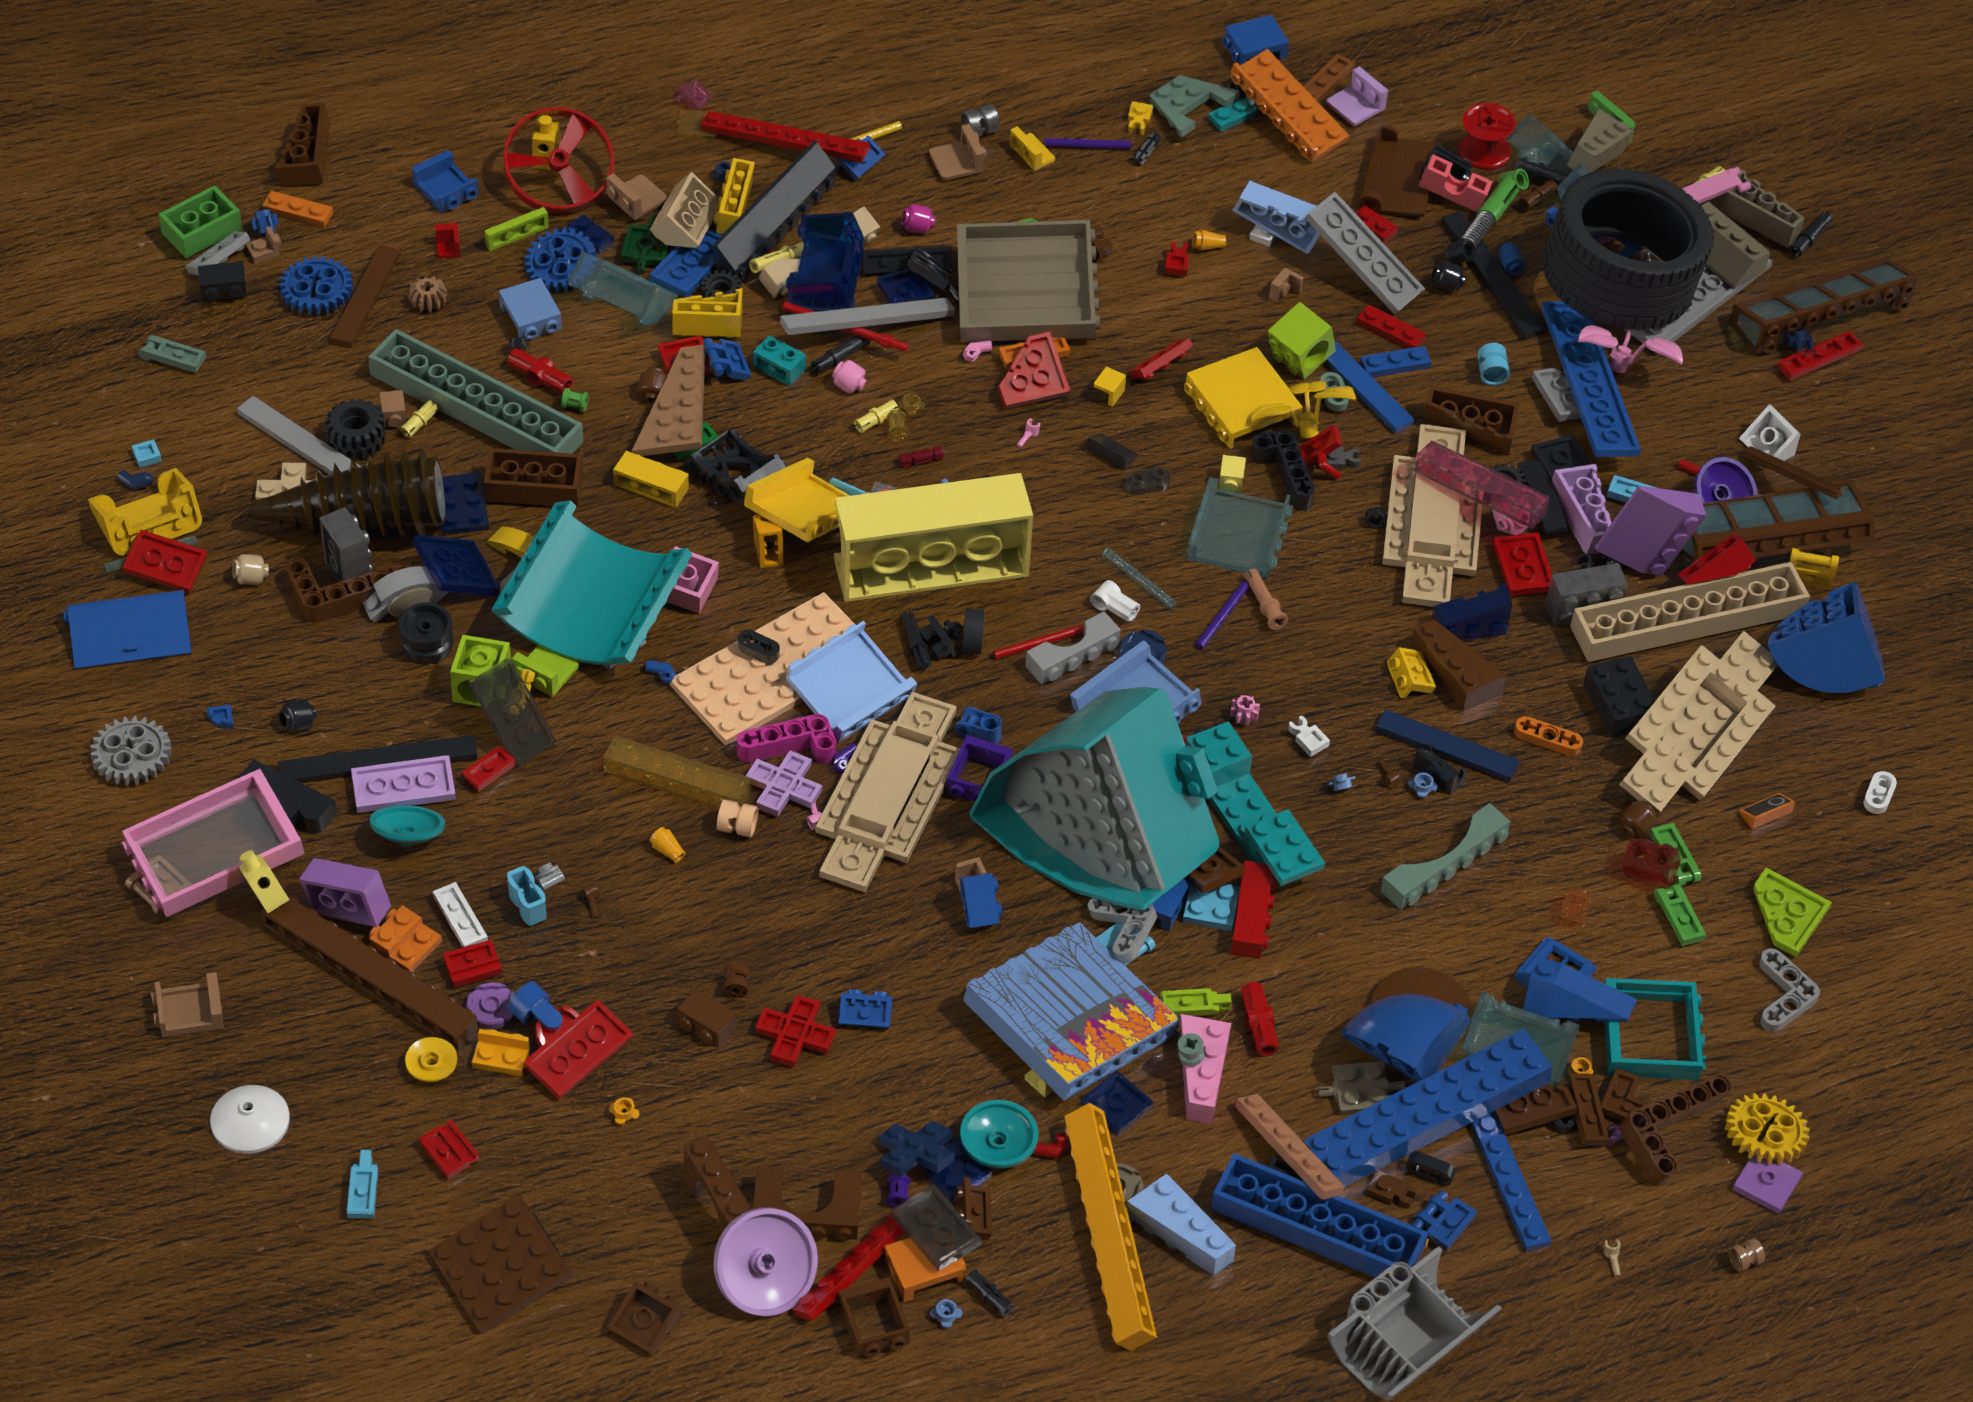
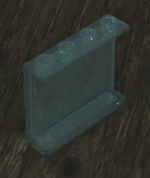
(1238, 530)

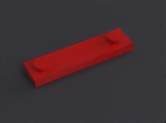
(1820, 356)

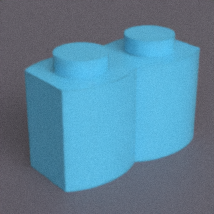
(526, 895)

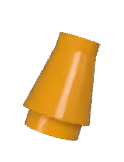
(1207, 240)
(666, 843)

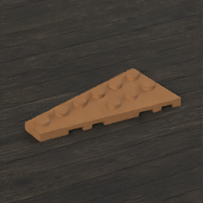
(678, 411)

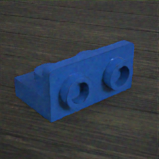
(857, 169)
(865, 1009)

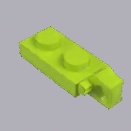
(1196, 1002)

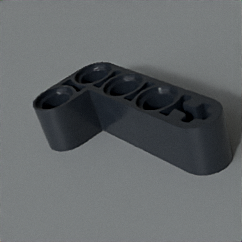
(1284, 450)

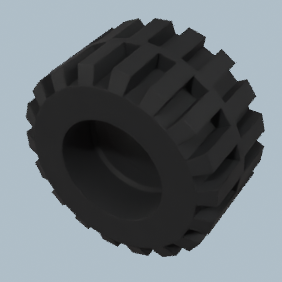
(368, 427)

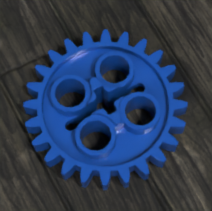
(559, 255)
(301, 281)

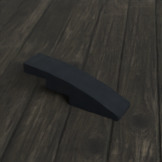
(1538, 479)

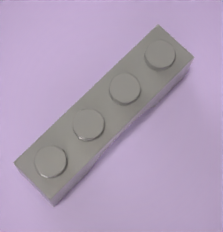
(1051, 661)

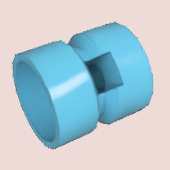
(1493, 364)

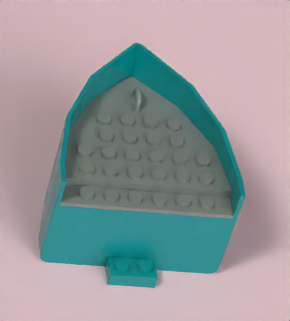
(1106, 801)

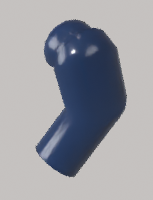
(135, 481)

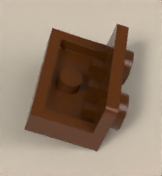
(975, 1207)

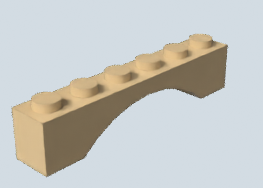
(775, 274)

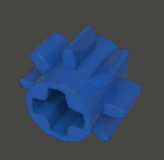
(262, 220)

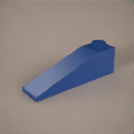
(1567, 993)

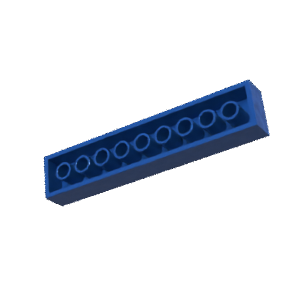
(1431, 1108)

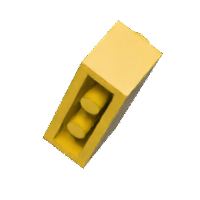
(651, 479)

